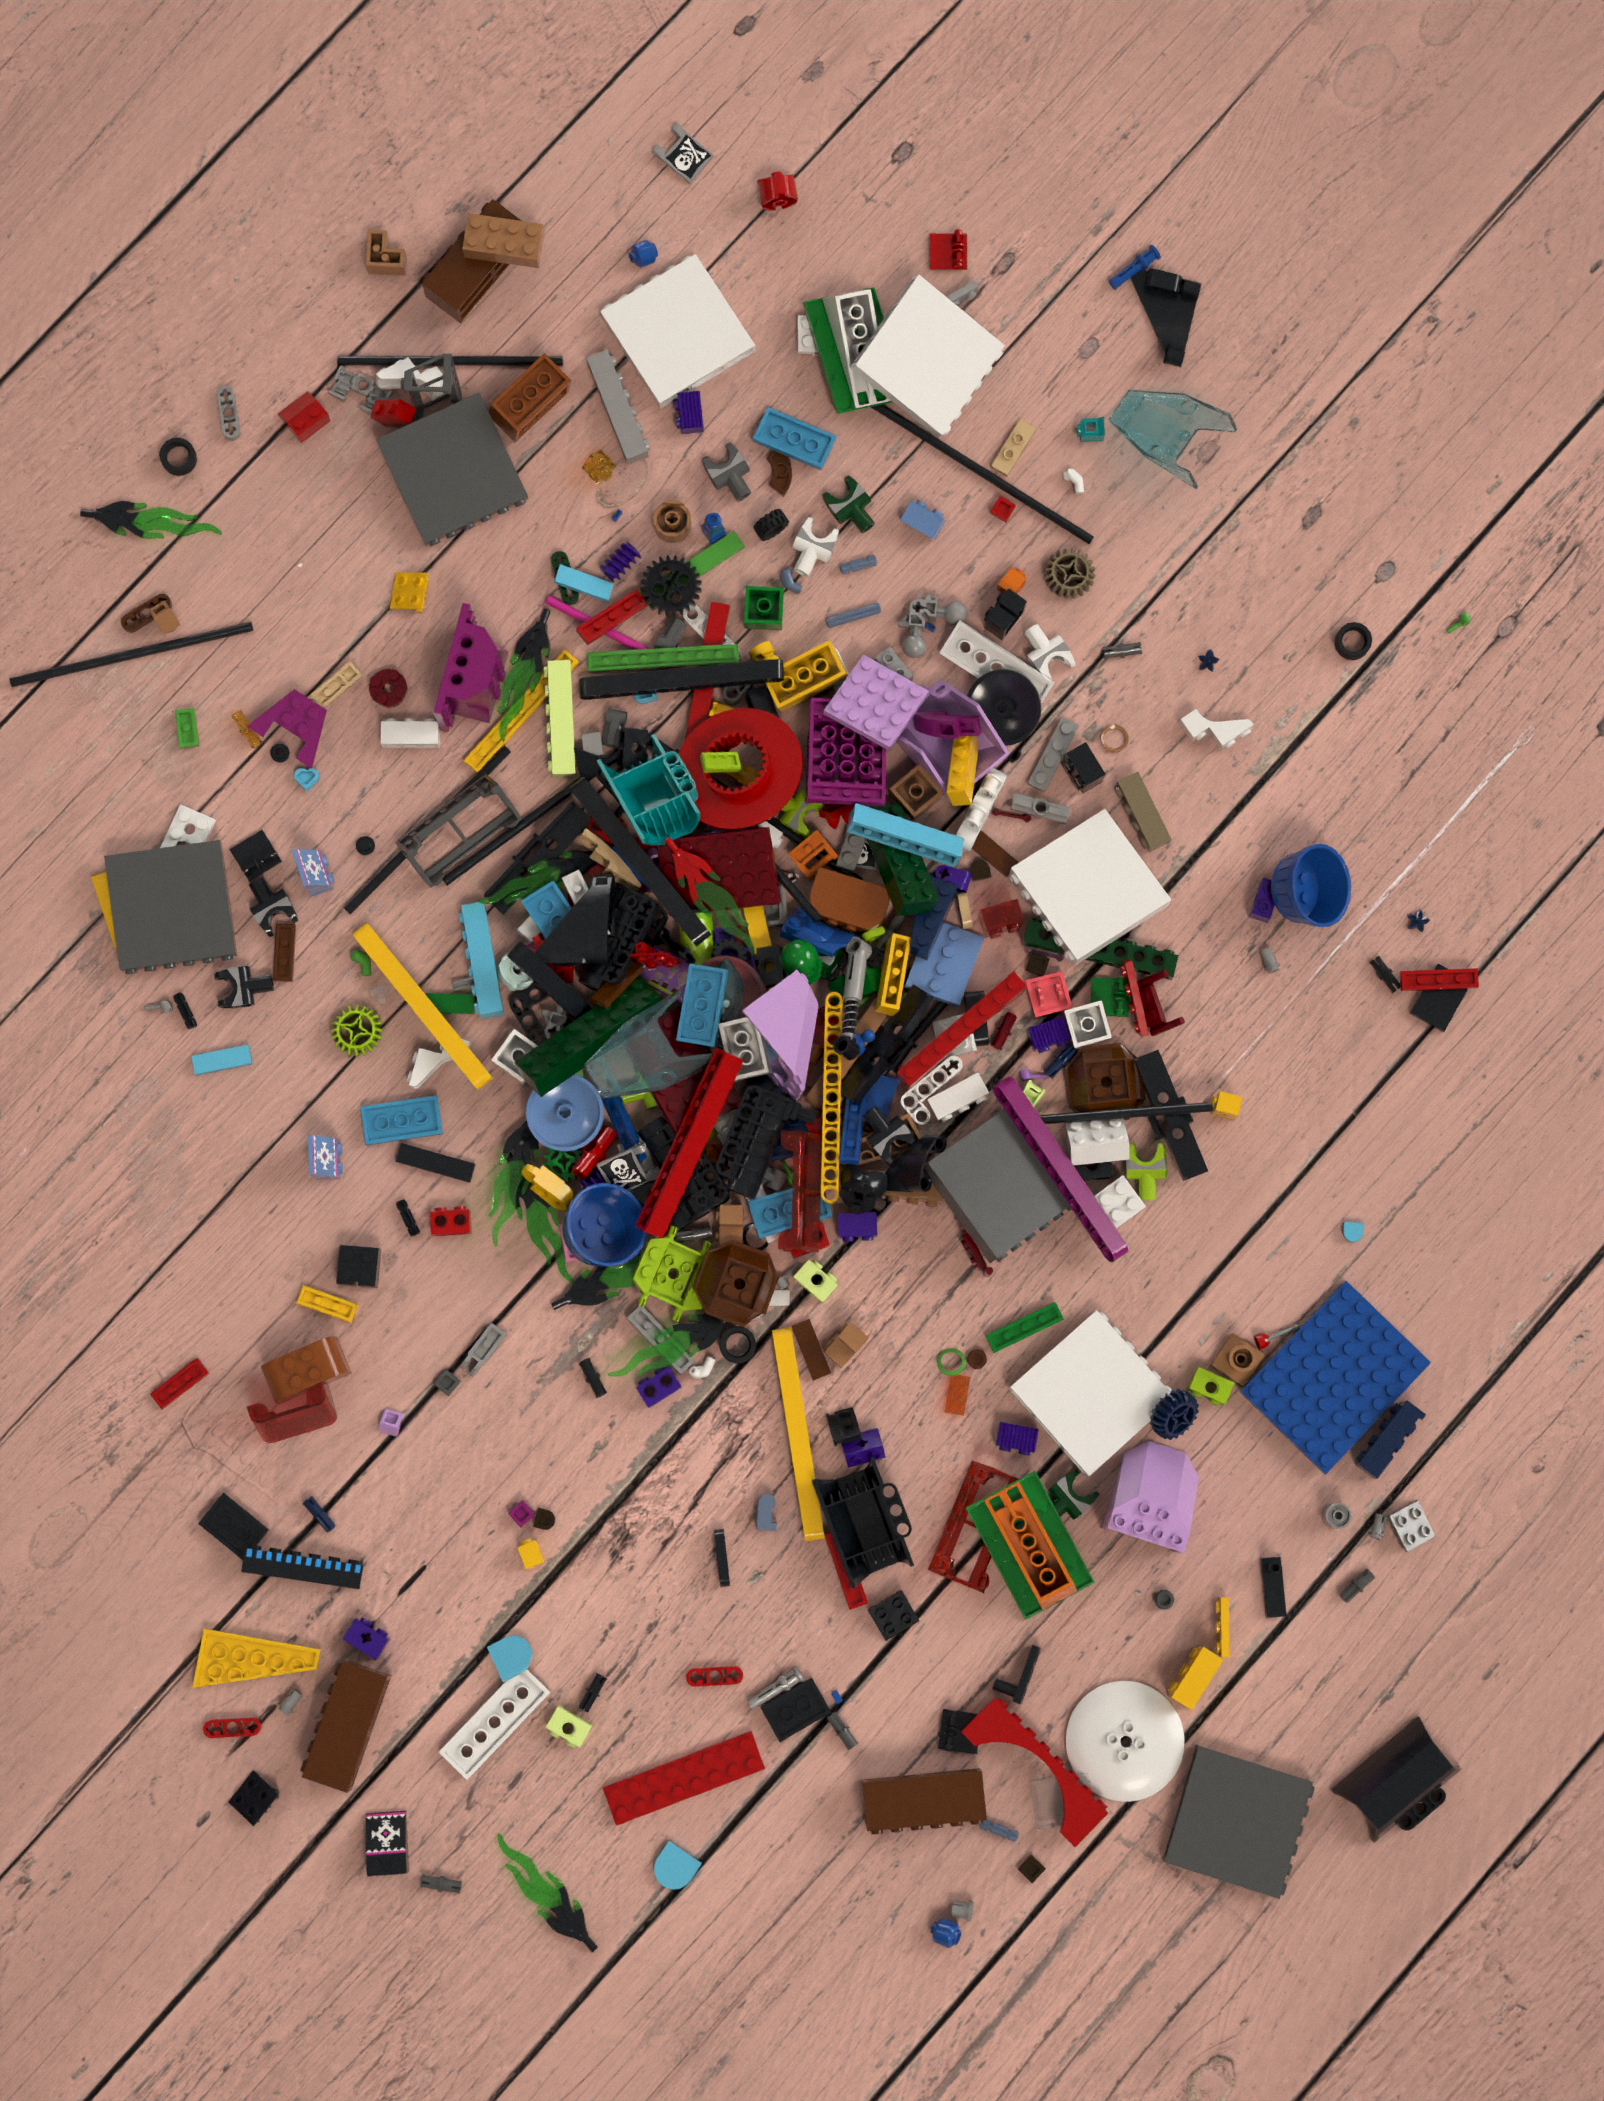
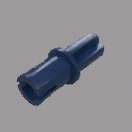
(1060, 1061)
(319, 1514)

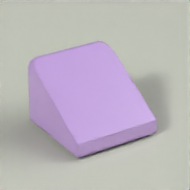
(390, 1422)

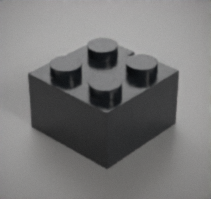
(1005, 614)
(1083, 768)
(358, 1265)

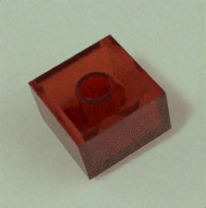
(1001, 919)

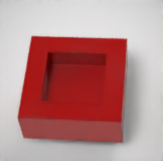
(1003, 509)

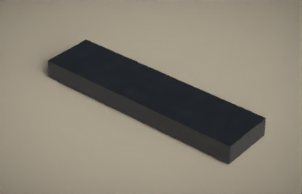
(435, 1162)

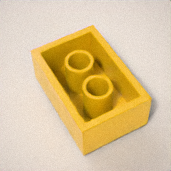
(1194, 1677)

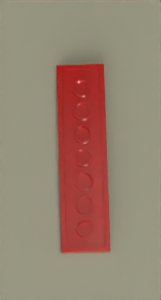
(683, 1778)

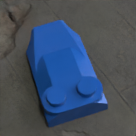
(821, 935)

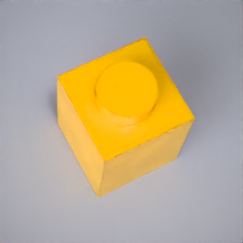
(530, 1553)

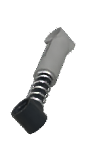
(858, 954)

